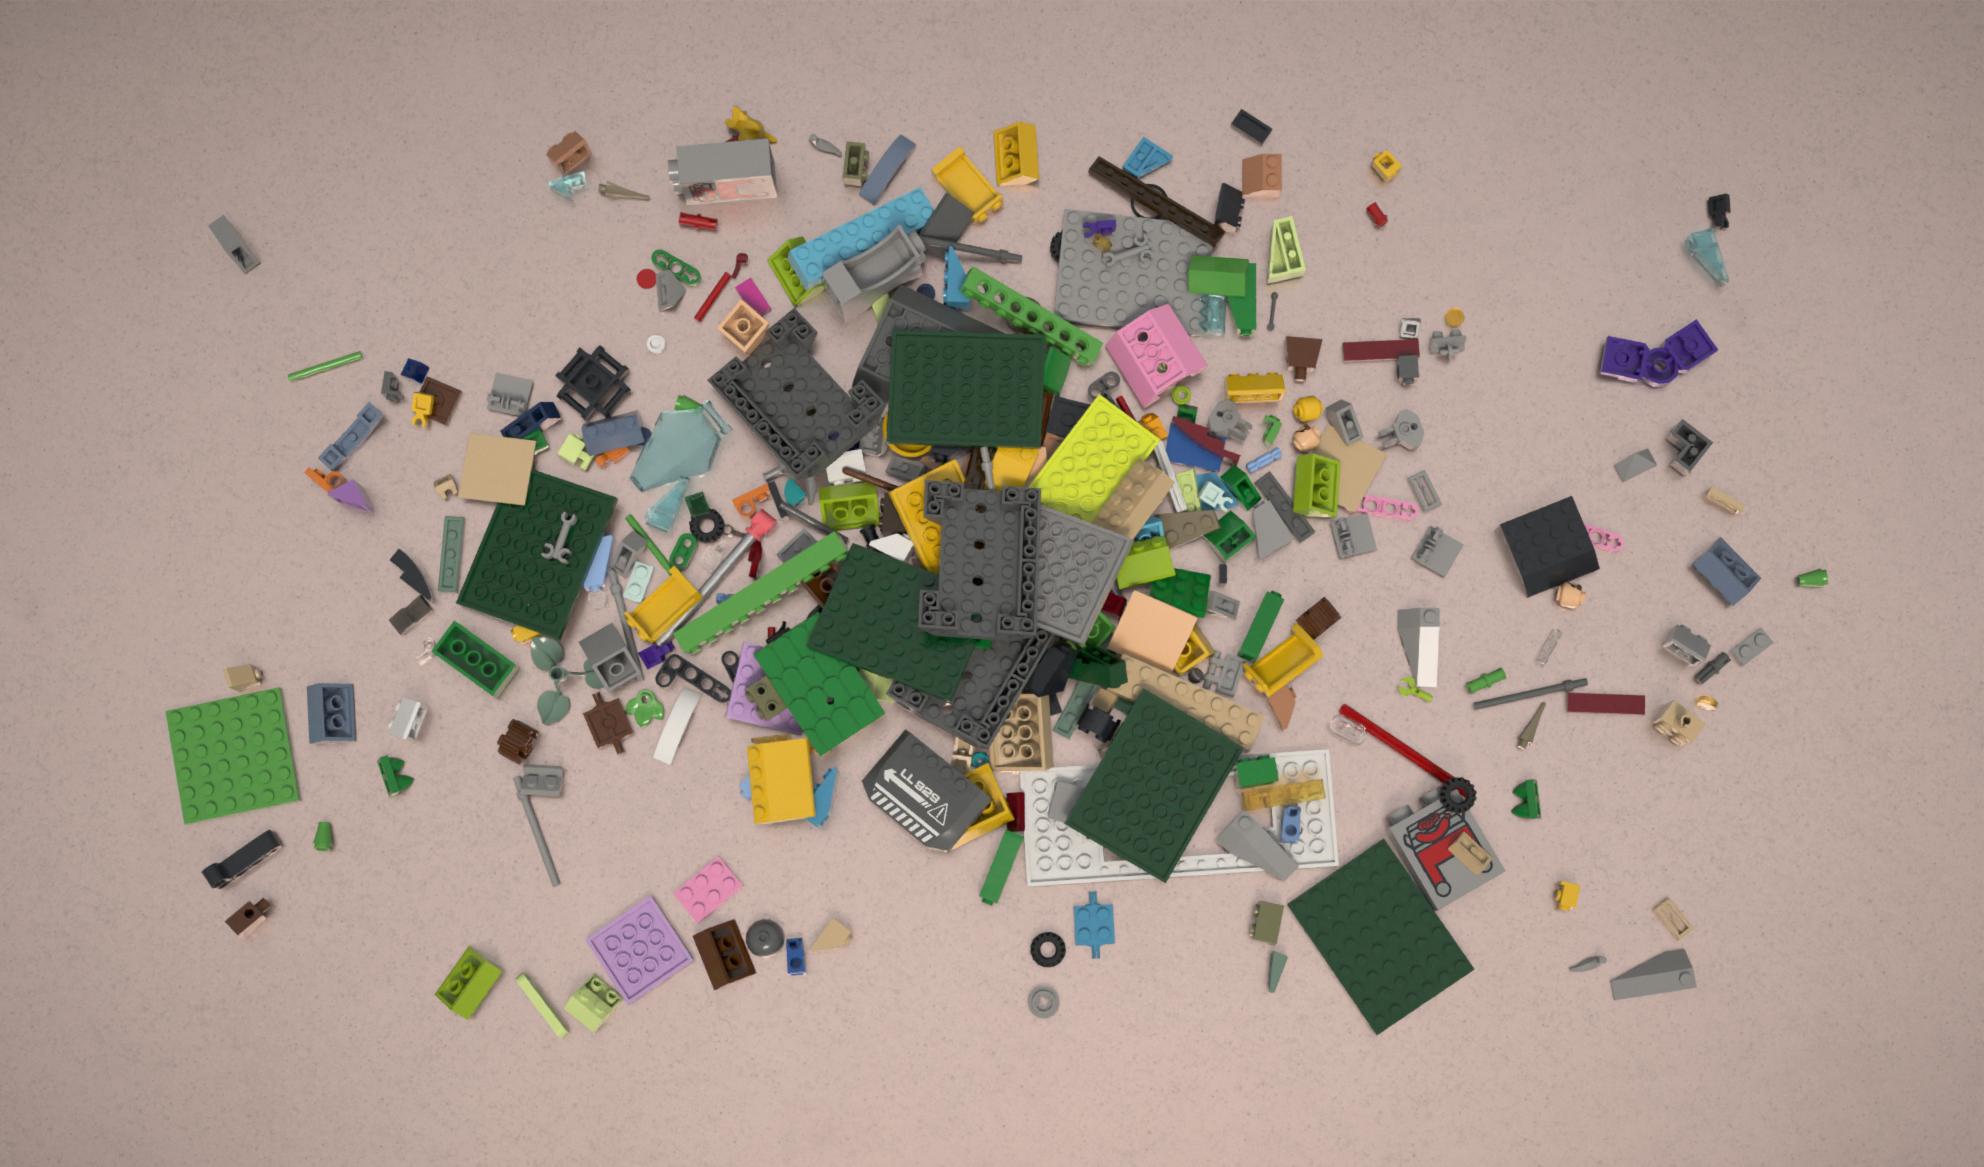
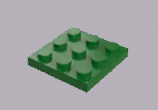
(1184, 591)

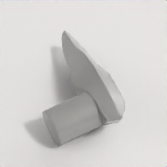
(823, 145)
(810, 485)
(1589, 963)

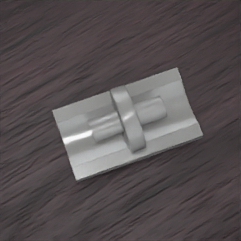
(1447, 345)

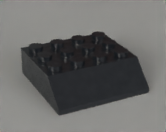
(1549, 546)

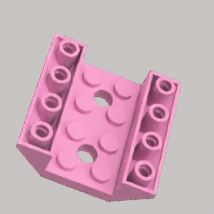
(1166, 344)

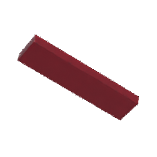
(1379, 350)
(1605, 703)

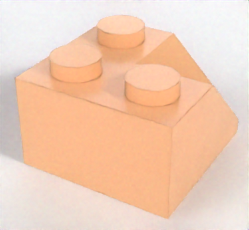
(744, 327)

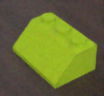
(787, 275)
(1316, 486)
(849, 506)
(1146, 562)
(468, 983)

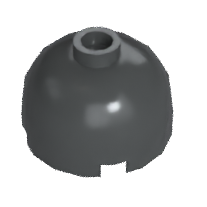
(765, 938)

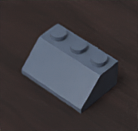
(612, 433)
(1727, 571)
(330, 713)

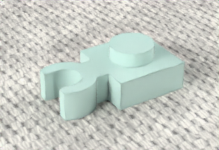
(1213, 496)

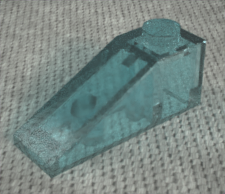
(1707, 253)
(665, 510)

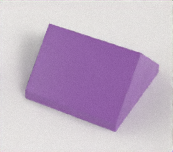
(352, 495)

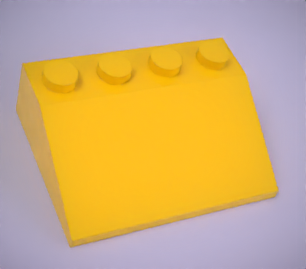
(781, 781)
(996, 813)

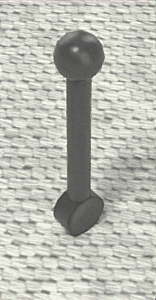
(1271, 326)

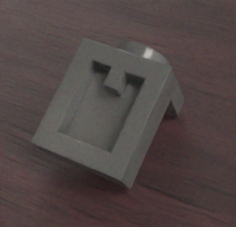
(389, 384)

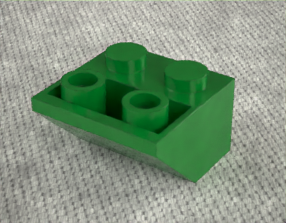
(1055, 371)
(1231, 537)

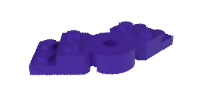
(1678, 354)

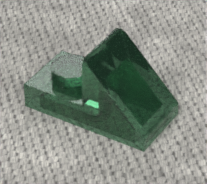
(697, 504)

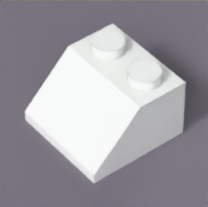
(851, 459)
(894, 546)
(408, 719)

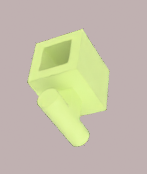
(572, 450)

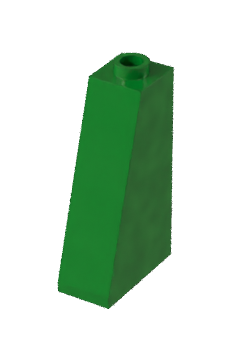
(1244, 308)
(1261, 626)
(1001, 867)

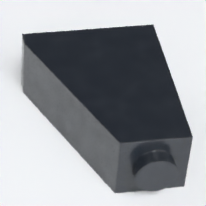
(1053, 670)

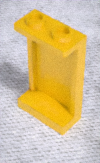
(967, 185)
(663, 606)
(1283, 662)

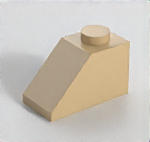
(242, 677)
(832, 937)

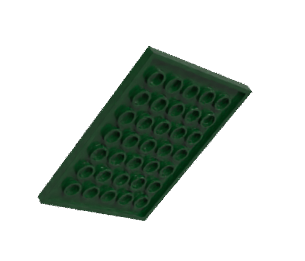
(966, 389)
(512, 576)
(875, 625)
(1154, 785)
(1380, 936)

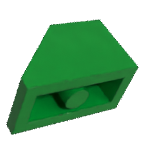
(1241, 487)

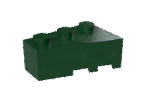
(1099, 667)

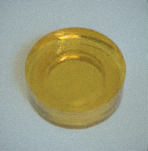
(1102, 243)
(1454, 317)
(1707, 703)

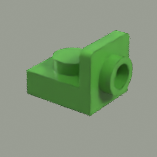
(1271, 433)

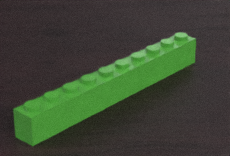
(761, 592)

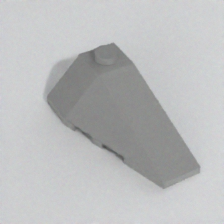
(1421, 641)
(1253, 844)
(1662, 974)

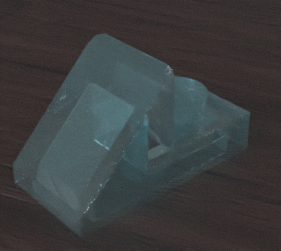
(563, 185)

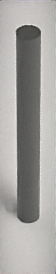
(809, 520)

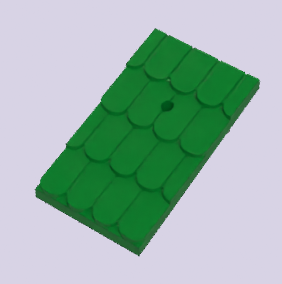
(809, 678)

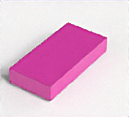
(750, 293)

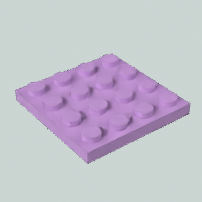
(740, 709)
(639, 950)

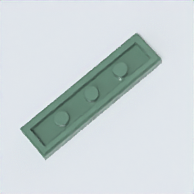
(451, 554)

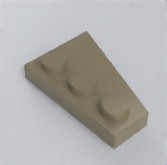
(1187, 526)

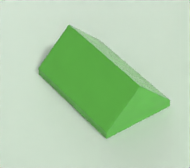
(1218, 276)

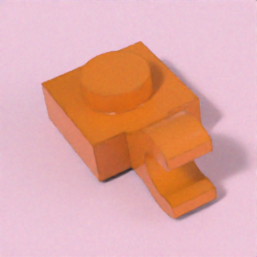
(614, 455)

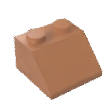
(568, 152)
(1262, 175)

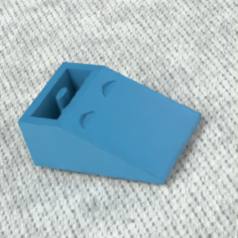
(953, 279)
(824, 797)

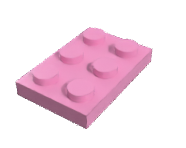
(708, 889)

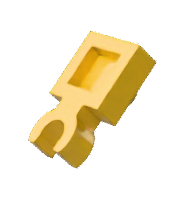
(422, 405)

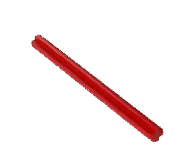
(1398, 745)

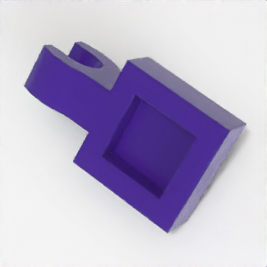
(1104, 227)
(654, 655)

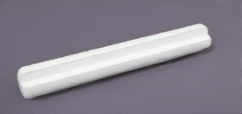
(1165, 466)

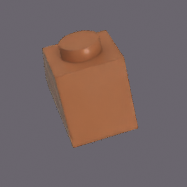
(1282, 705)

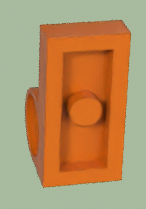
(326, 483)
(760, 494)

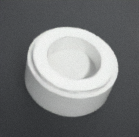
(656, 344)

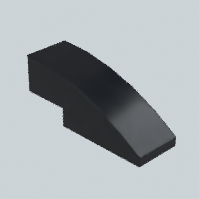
(412, 574)

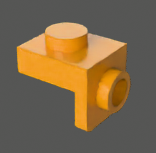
(1153, 424)

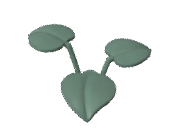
(544, 655)

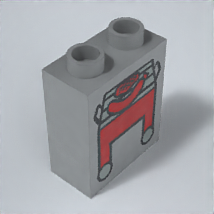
(724, 172)
(1423, 847)

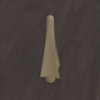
(613, 190)
(1528, 734)

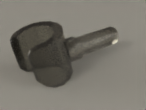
(733, 532)

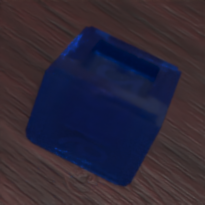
(415, 370)

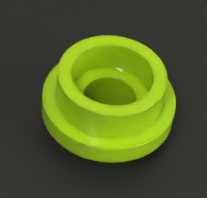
(1181, 389)

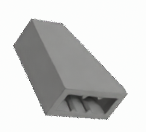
(233, 244)
(1269, 530)

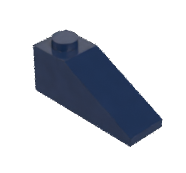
(538, 417)

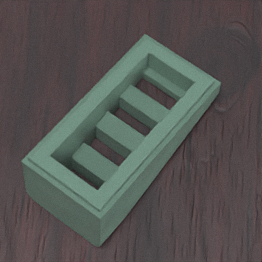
(1276, 968)

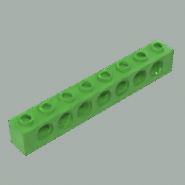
(1057, 325)

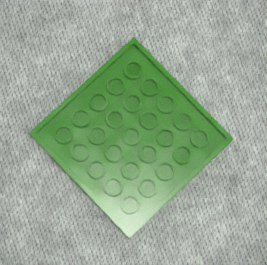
(232, 756)

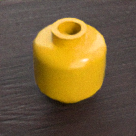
(1308, 408)

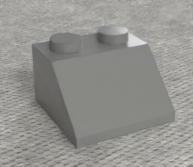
(1687, 645)

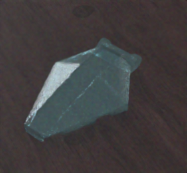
(679, 447)

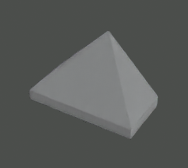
(668, 289)
(1635, 465)

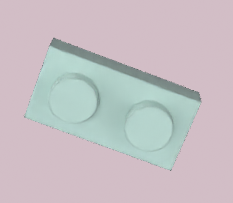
(638, 582)

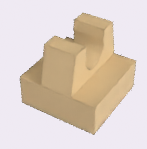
(444, 484)

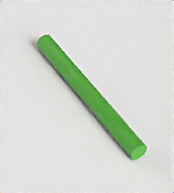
(325, 366)
(651, 546)

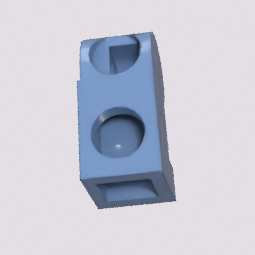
(1290, 825)

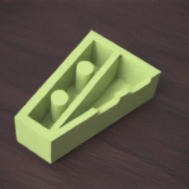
(1285, 252)

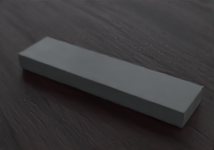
(1284, 505)

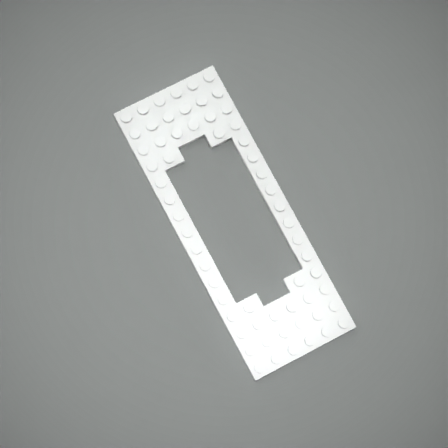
(1064, 856)

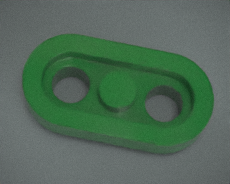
(682, 551)

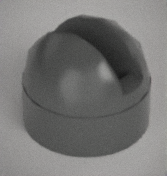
(1192, 678)

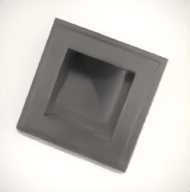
(1410, 328)

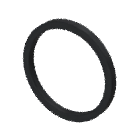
(1132, 203)

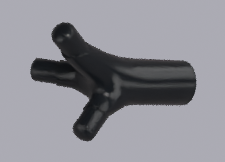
(782, 630)

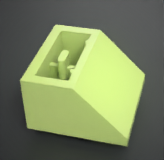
(593, 1003)

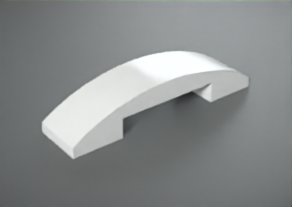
(676, 725)

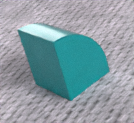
(793, 493)

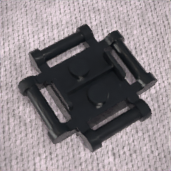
(592, 382)

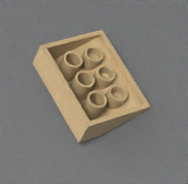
(1025, 737)

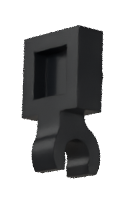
(1719, 207)

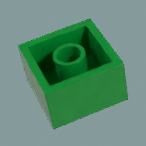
(1255, 772)

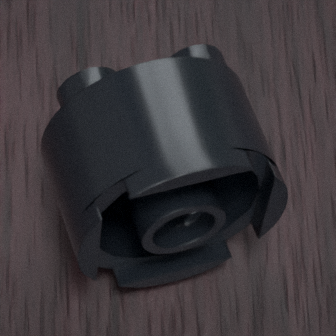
(1098, 723)

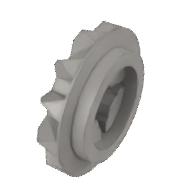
(1040, 1011)

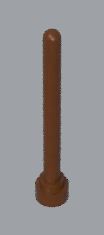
(869, 479)

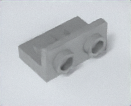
(542, 780)

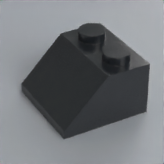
(1228, 208)
(944, 454)

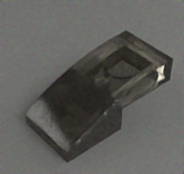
(411, 615)

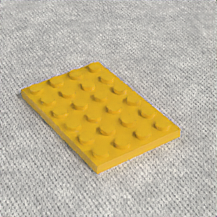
(910, 506)

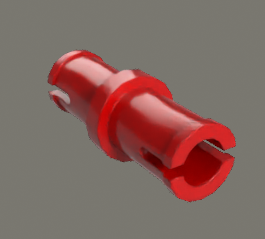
(698, 221)

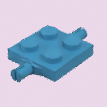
(1094, 925)

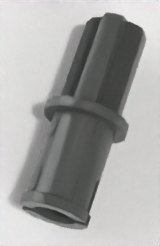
(1713, 667)

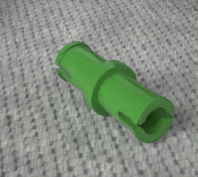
(1486, 680)

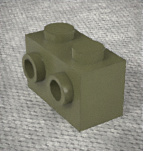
(854, 163)
(765, 698)
(1267, 922)

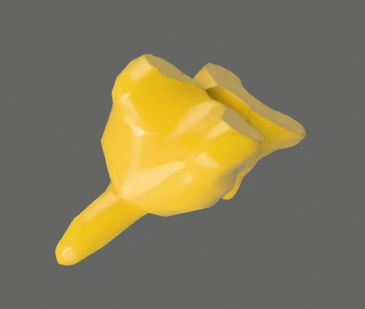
(747, 127)

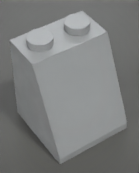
(609, 657)

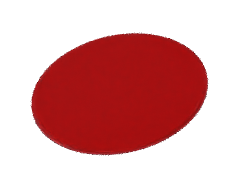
(646, 278)

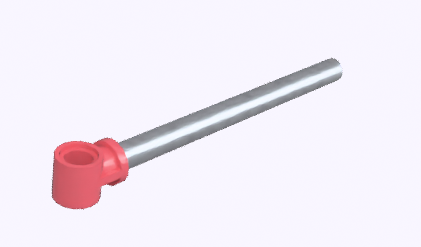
(761, 524)

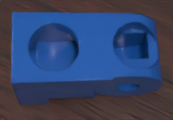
(795, 957)

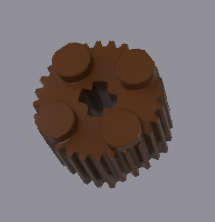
(1318, 618)
(517, 741)

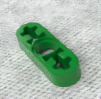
(685, 279)

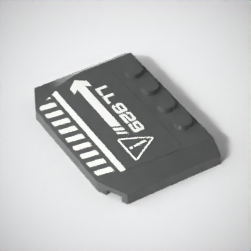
(924, 793)

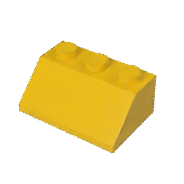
(1016, 154)
(1254, 387)
(1194, 652)

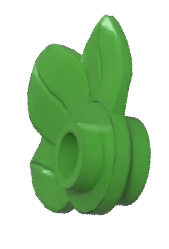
(645, 710)

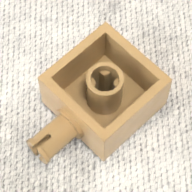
(1678, 723)

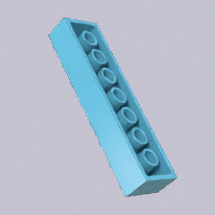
(858, 236)

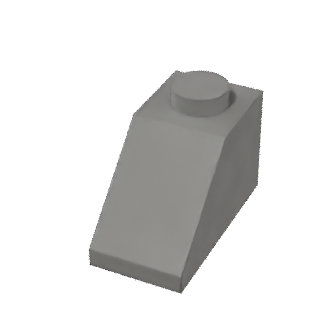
(1344, 421)
(628, 553)

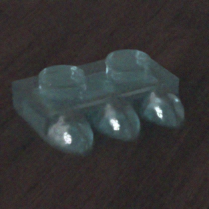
(1214, 314)

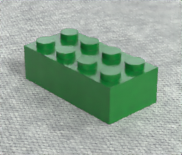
(475, 659)

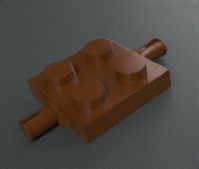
(608, 723)

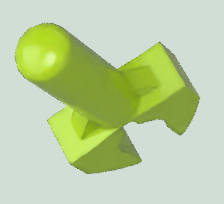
(1413, 690)

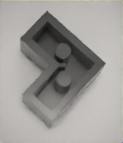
(1691, 445)

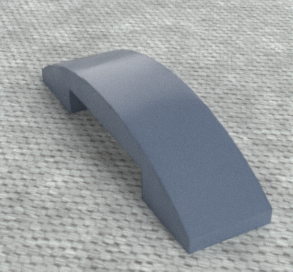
(886, 168)
(352, 438)

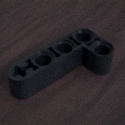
(697, 682)
(225, 872)

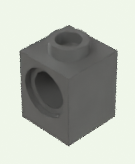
(1407, 369)

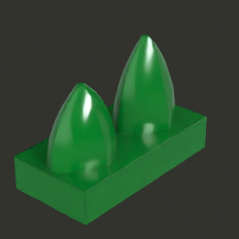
(393, 783)
(1530, 808)

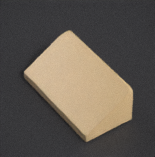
(1470, 853)

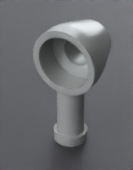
(781, 469)

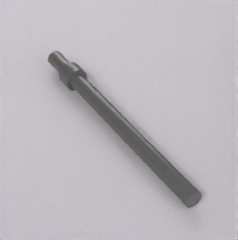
(1002, 255)
(1567, 685)

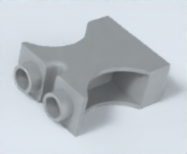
(869, 276)

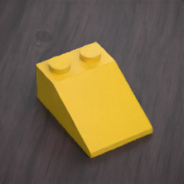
(1012, 467)

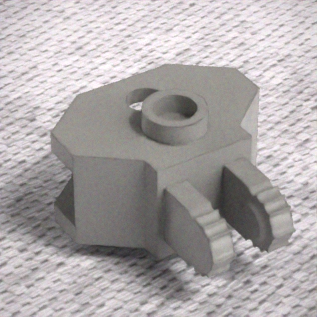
(1225, 420)
(1402, 431)

